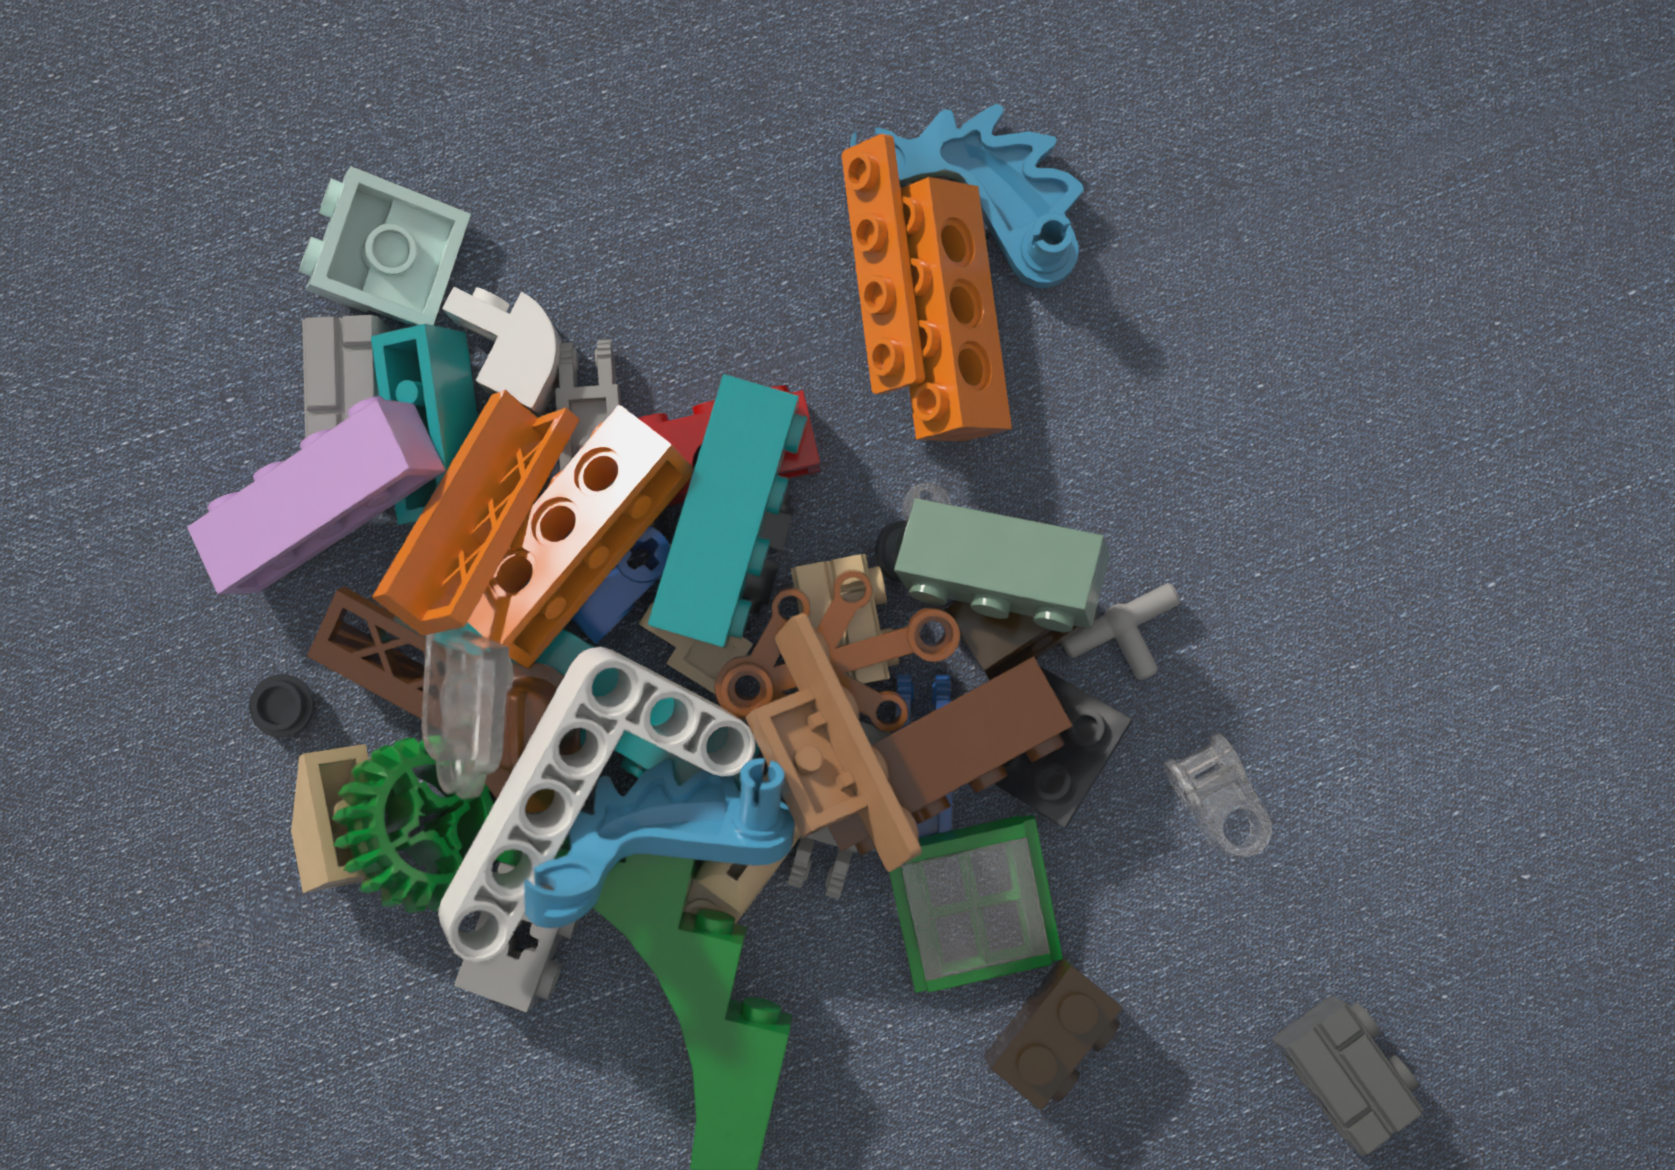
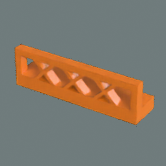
(474, 515)

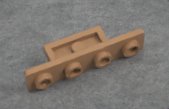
(825, 752)

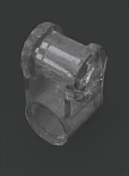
(1218, 794)

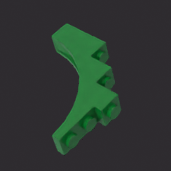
(696, 957)

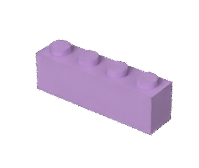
(315, 496)

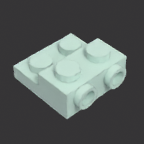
(384, 248)

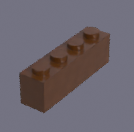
(965, 745)

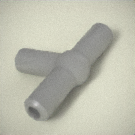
(1121, 623)

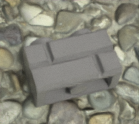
(337, 367)

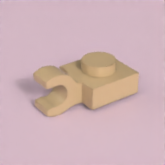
(696, 658)

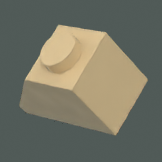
(312, 829)

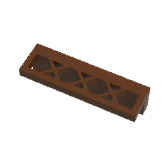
(368, 659)

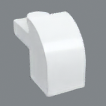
(524, 346)

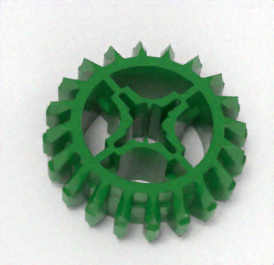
(392, 784)

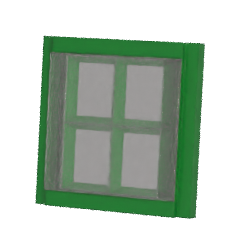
(976, 905)

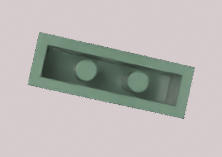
(1002, 565)

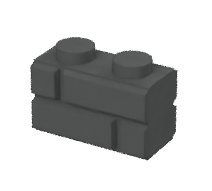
(1349, 1074)

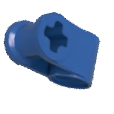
(623, 587)

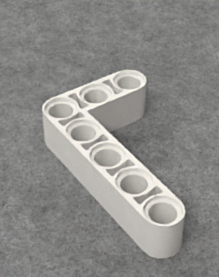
(572, 779)

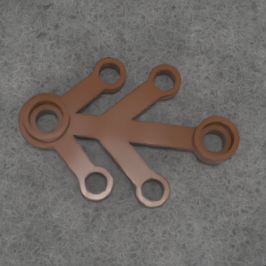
(845, 658)

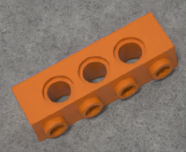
(955, 314)
(603, 527)

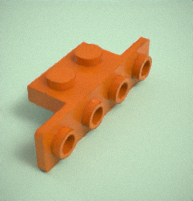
(883, 265)

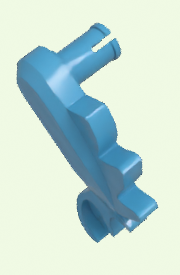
(1018, 201)
(657, 817)

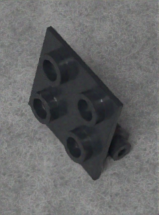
(1064, 777)

